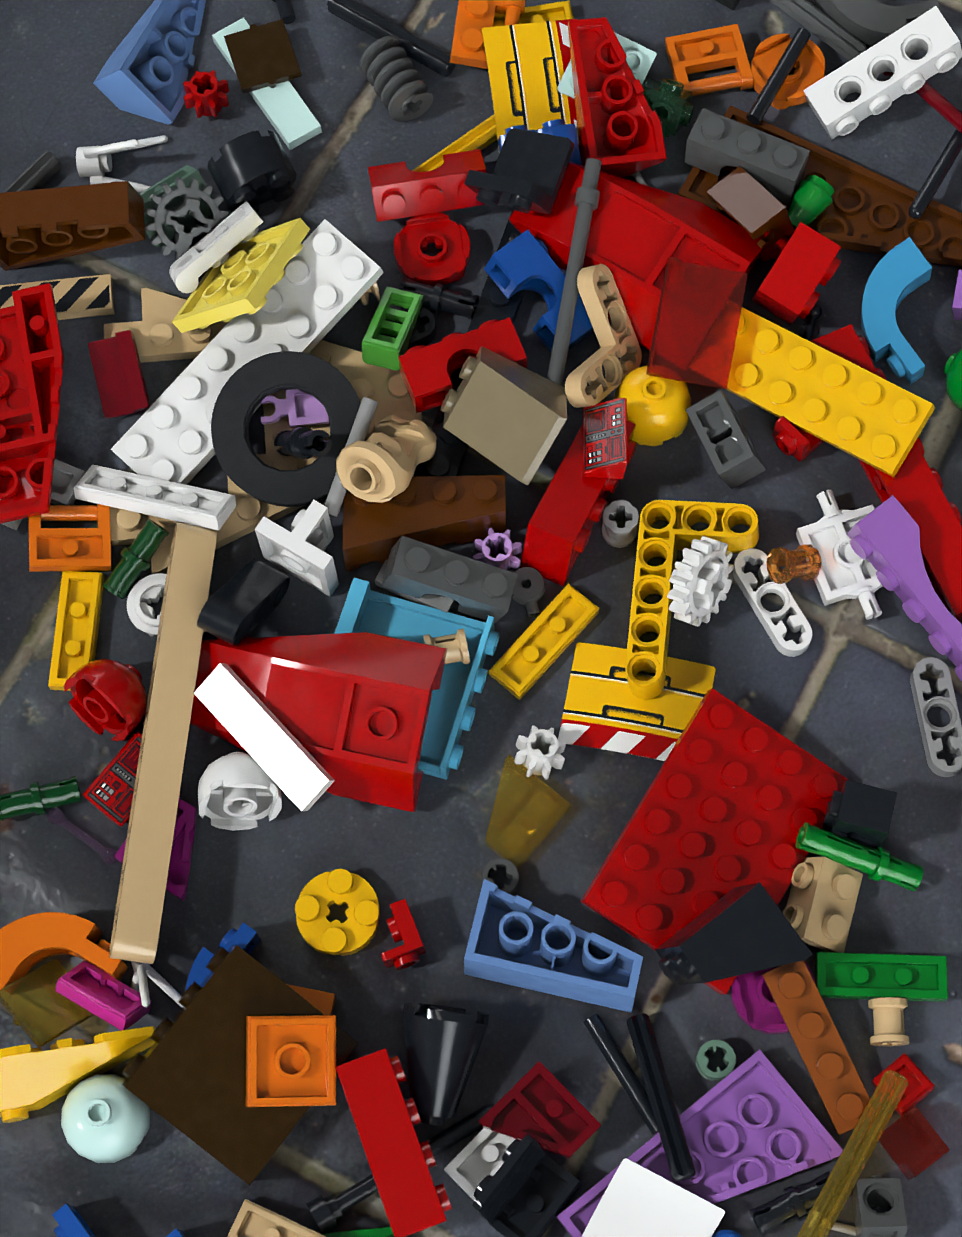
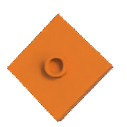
(290, 1060)

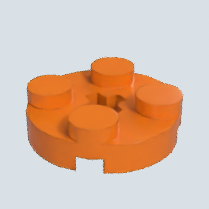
(809, 69)

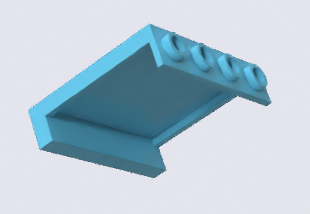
(451, 704)

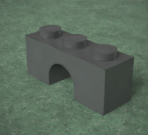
(768, 159)
(426, 569)

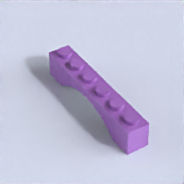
(893, 548)

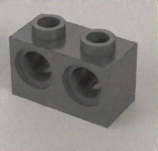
(725, 439)

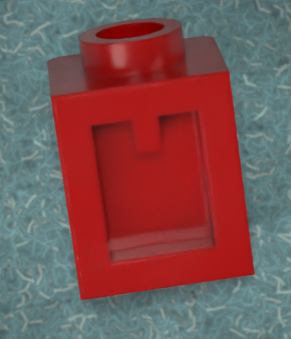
(794, 440)
(403, 928)

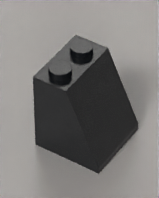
(732, 938)

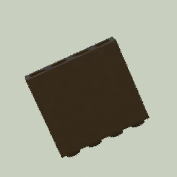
(199, 1063)

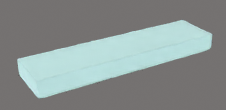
(279, 104)

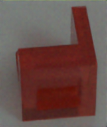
(912, 1143)

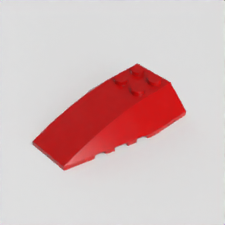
(29, 401)

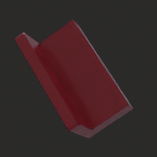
(119, 375)

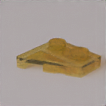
(522, 813)

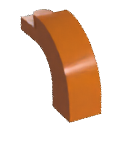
(51, 934)

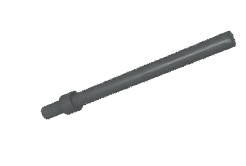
(586, 200)

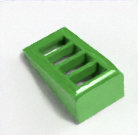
(382, 349)

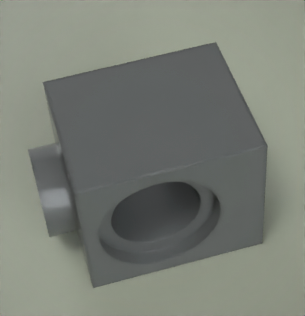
(881, 1192)

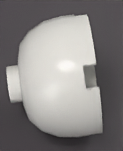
(237, 793)

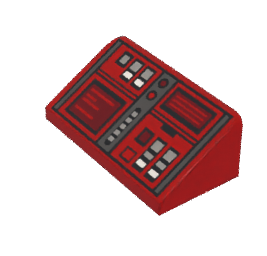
(605, 439)
(115, 785)

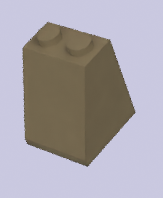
(505, 412)

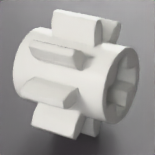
(540, 752)

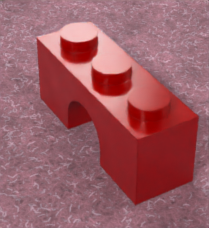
(409, 193)
(429, 368)

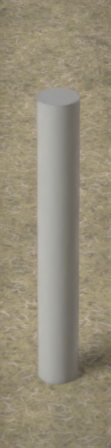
(358, 432)

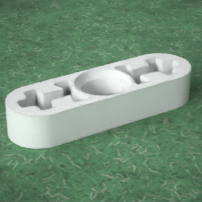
(777, 633)

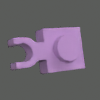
(300, 407)

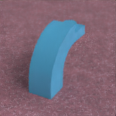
(890, 282)

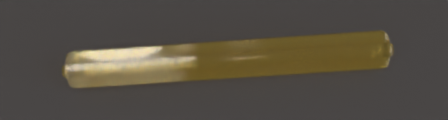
(854, 1156)

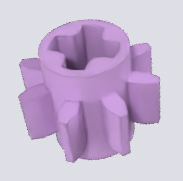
(494, 543)

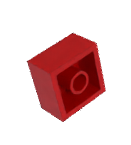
(800, 267)

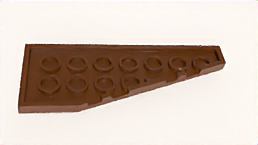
(866, 208)

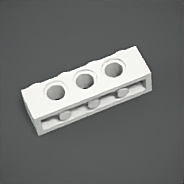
(925, 33)

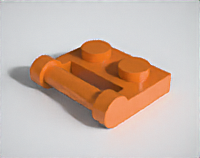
(470, 19)
(709, 51)
(70, 547)

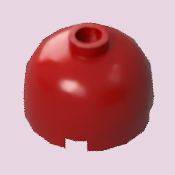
(108, 697)

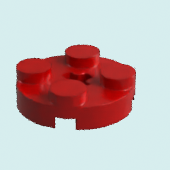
(432, 228)

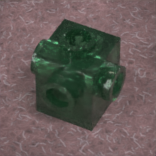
(669, 103)

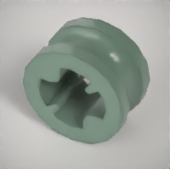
(728, 1059)

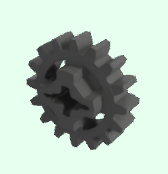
(189, 201)

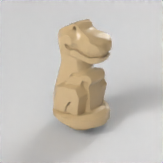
(387, 460)

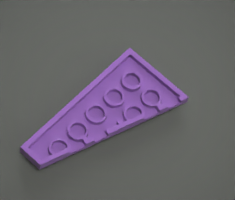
(738, 1137)

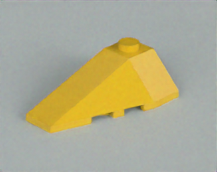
(39, 1077)

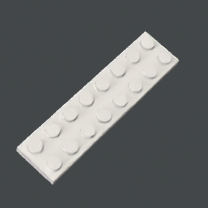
(317, 290)

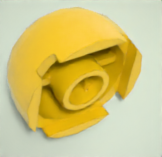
(654, 406)

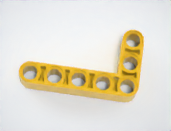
(655, 579)

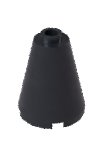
(440, 1056)

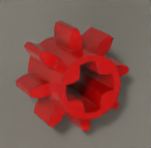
(206, 94)

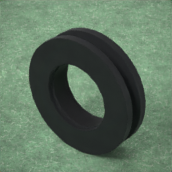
(236, 406)

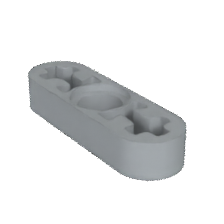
(921, 690)

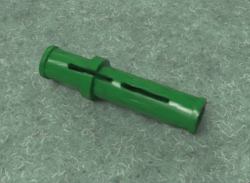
(874, 862)

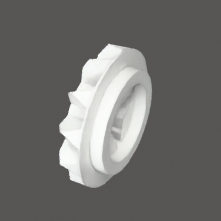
(146, 591)

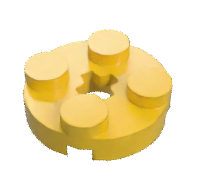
(337, 937)

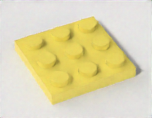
(244, 277)

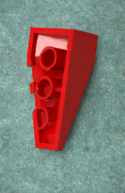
(610, 103)

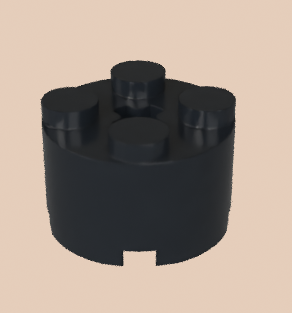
(253, 171)

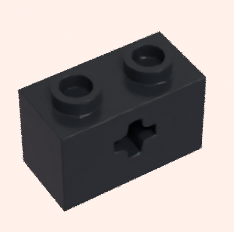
(861, 813)

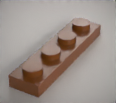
(818, 1044)

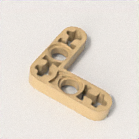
(599, 297)

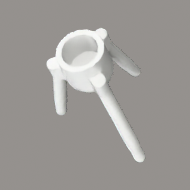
(96, 160)

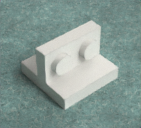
(303, 548)

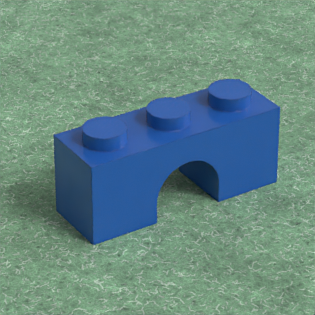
(527, 266)

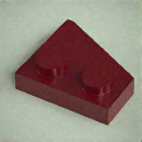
(545, 1111)

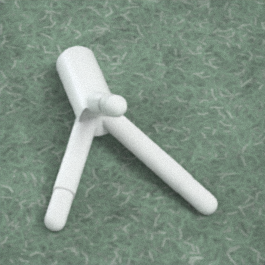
(140, 983)

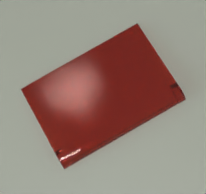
(696, 324)

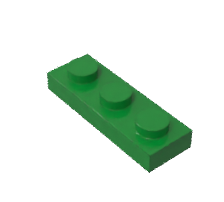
(881, 976)

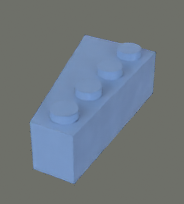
(547, 953)

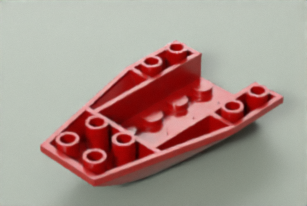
(635, 236)
(347, 700)

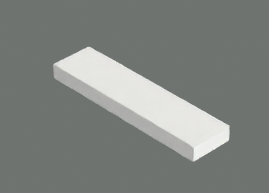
(155, 497)
(264, 737)

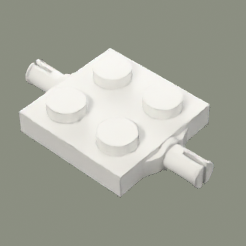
(842, 570)

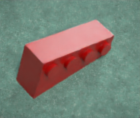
(567, 513)

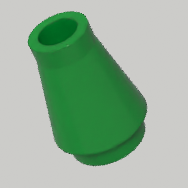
(810, 200)

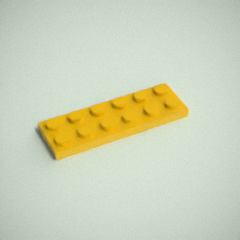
(825, 394)

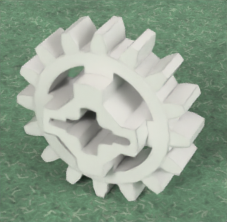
(700, 581)

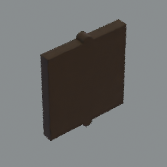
(262, 56)

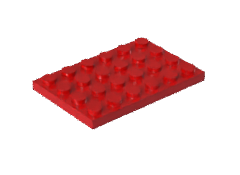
(712, 822)

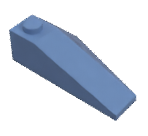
(154, 61)

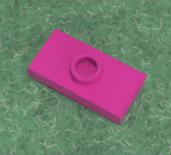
(102, 995)

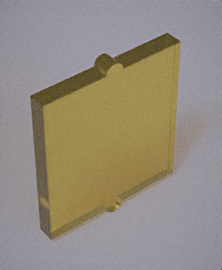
(39, 1007)

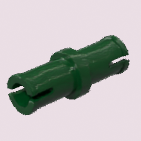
(135, 559)
(39, 798)

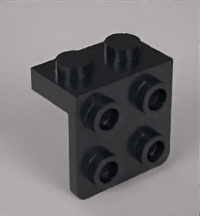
(525, 172)
(524, 1191)

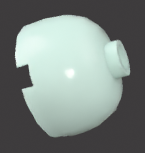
(104, 1119)

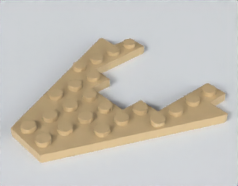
(162, 341)

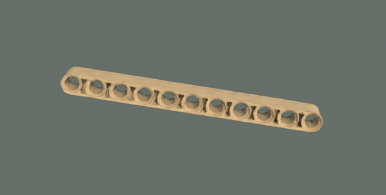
(163, 746)

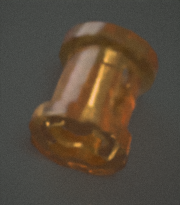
(792, 559)

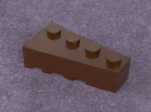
(67, 222)
(429, 511)

